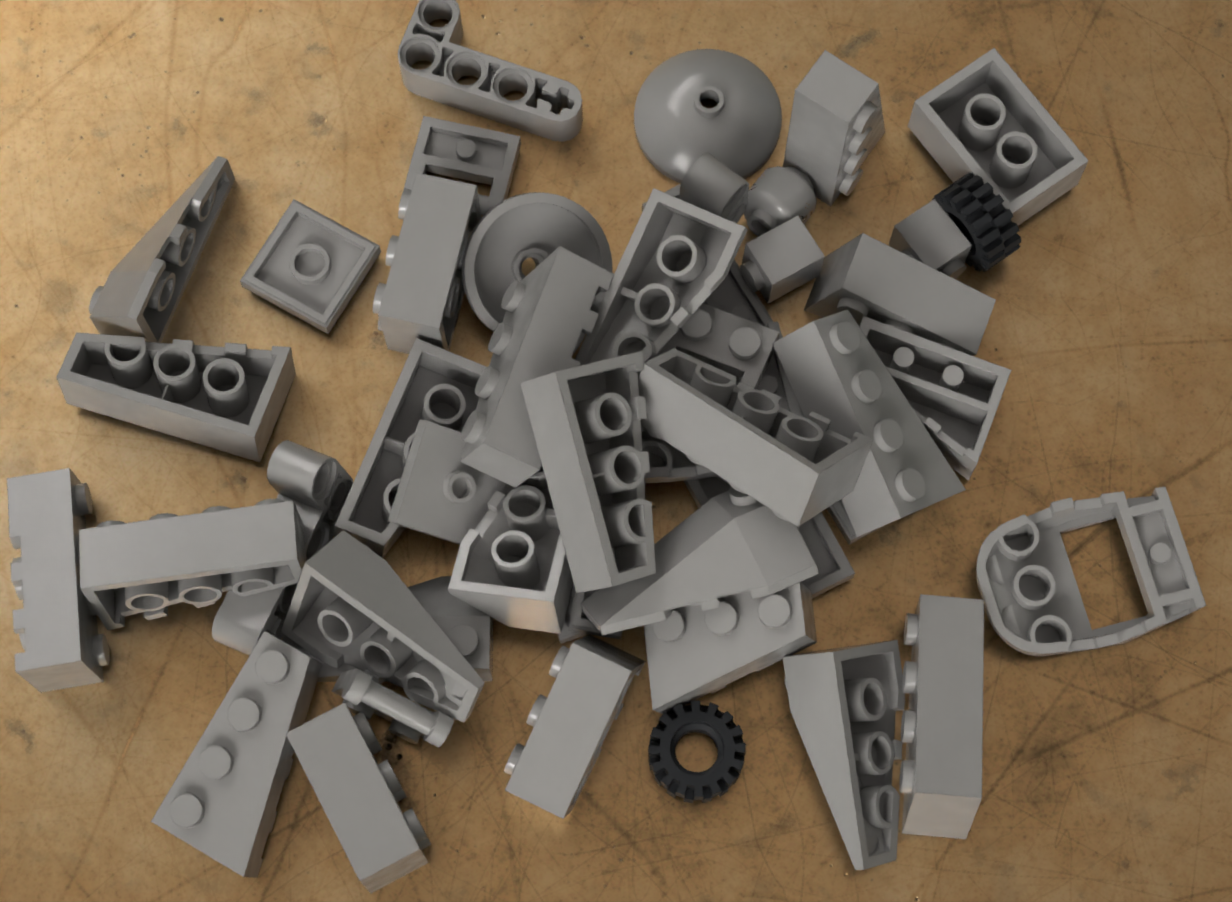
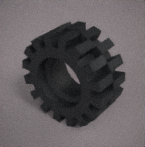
(981, 220)
(719, 728)

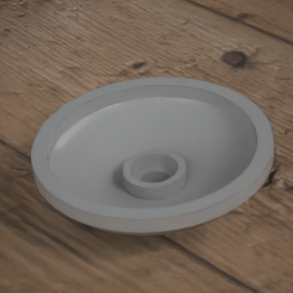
(678, 129)
(522, 229)

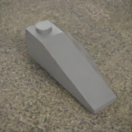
(714, 553)
(364, 615)

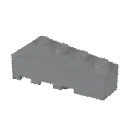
(833, 126)
(846, 381)
(432, 388)
(596, 468)
(238, 768)

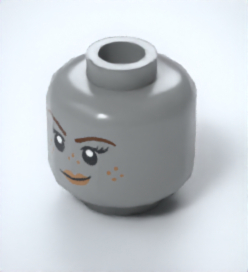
(778, 197)

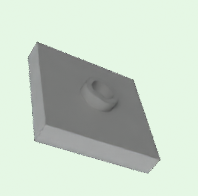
(310, 266)
(438, 490)

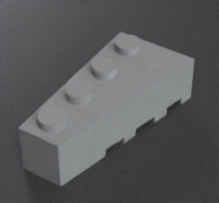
(538, 336)
(182, 389)
(748, 439)
(189, 559)
(56, 618)
(943, 717)

